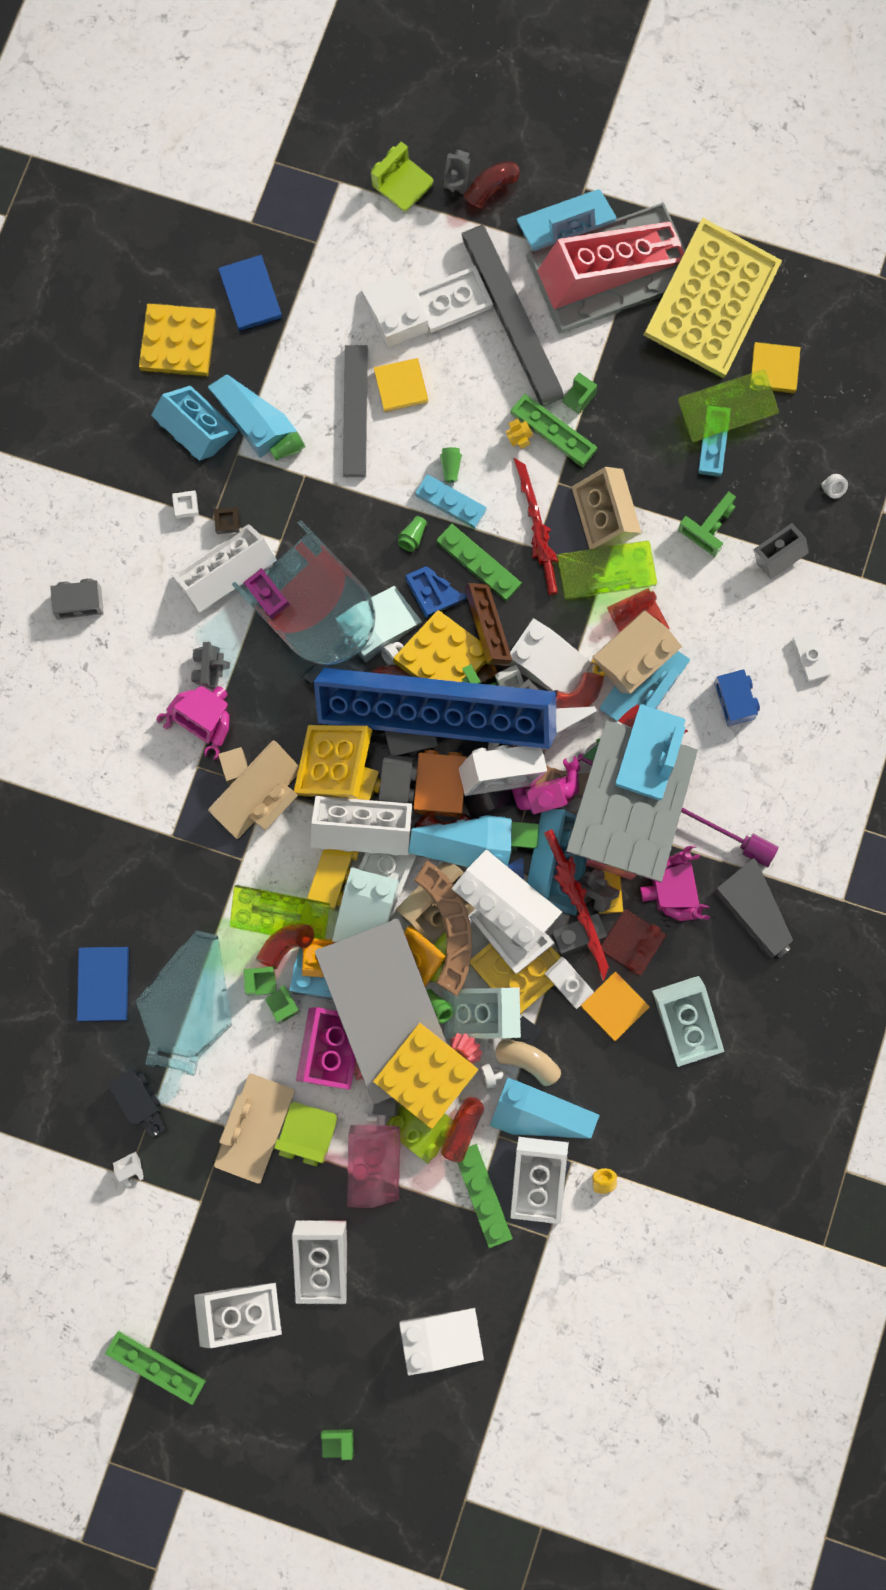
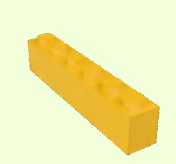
(335, 864)

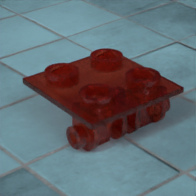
(629, 608)
(633, 942)

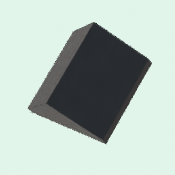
(489, 803)

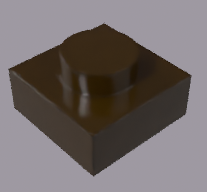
(227, 520)

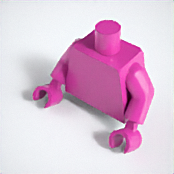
(201, 714)
(550, 793)
(677, 891)

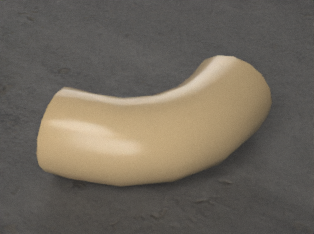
(530, 1059)

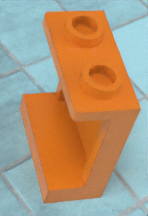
(439, 784)

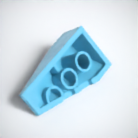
(254, 417)
(463, 841)
(537, 1113)

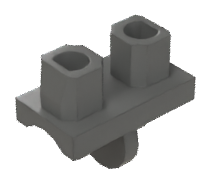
(457, 171)
(211, 665)
(598, 890)

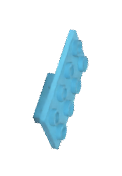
(566, 219)
(650, 692)
(651, 752)

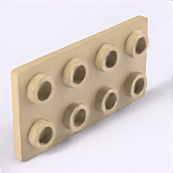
(258, 792)
(253, 1128)

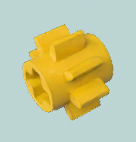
(519, 433)

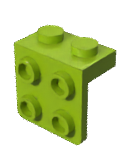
(400, 178)
(306, 1133)
(418, 1136)

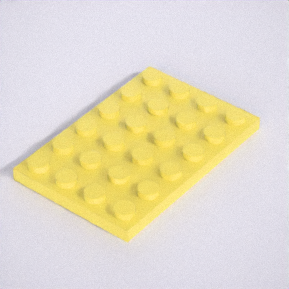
(712, 297)

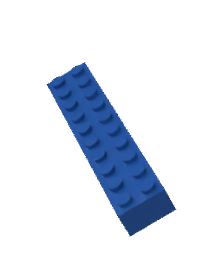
(436, 707)

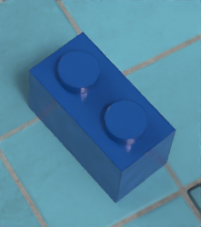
(736, 697)

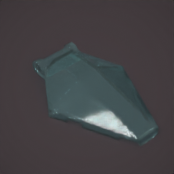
(186, 1004)

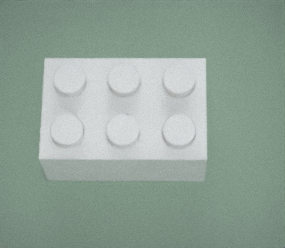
(501, 769)

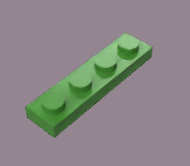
(554, 430)
(479, 562)
(484, 1198)
(155, 1367)

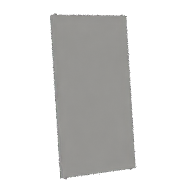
(377, 996)

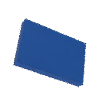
(250, 292)
(103, 984)

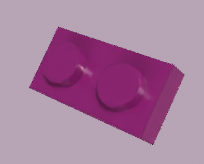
(266, 593)

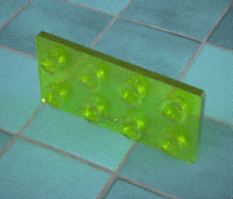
(728, 405)
(607, 569)
(269, 911)

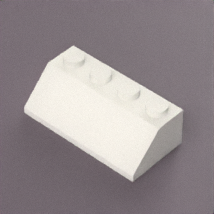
(232, 560)
(361, 825)
(507, 900)

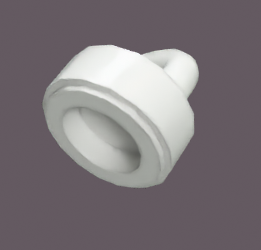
(835, 486)
(390, 651)
(490, 1076)

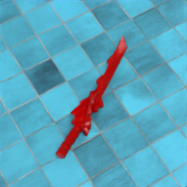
(540, 531)
(575, 892)

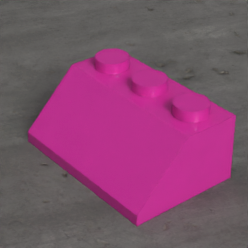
(325, 1051)

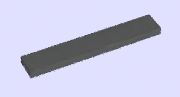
(355, 411)

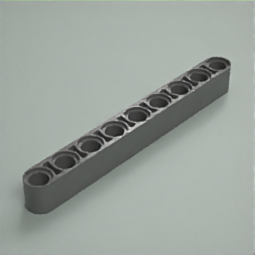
(512, 316)

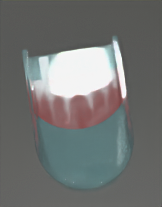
(328, 606)

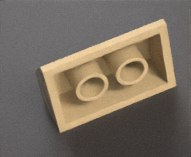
(606, 508)
(636, 652)
(421, 911)

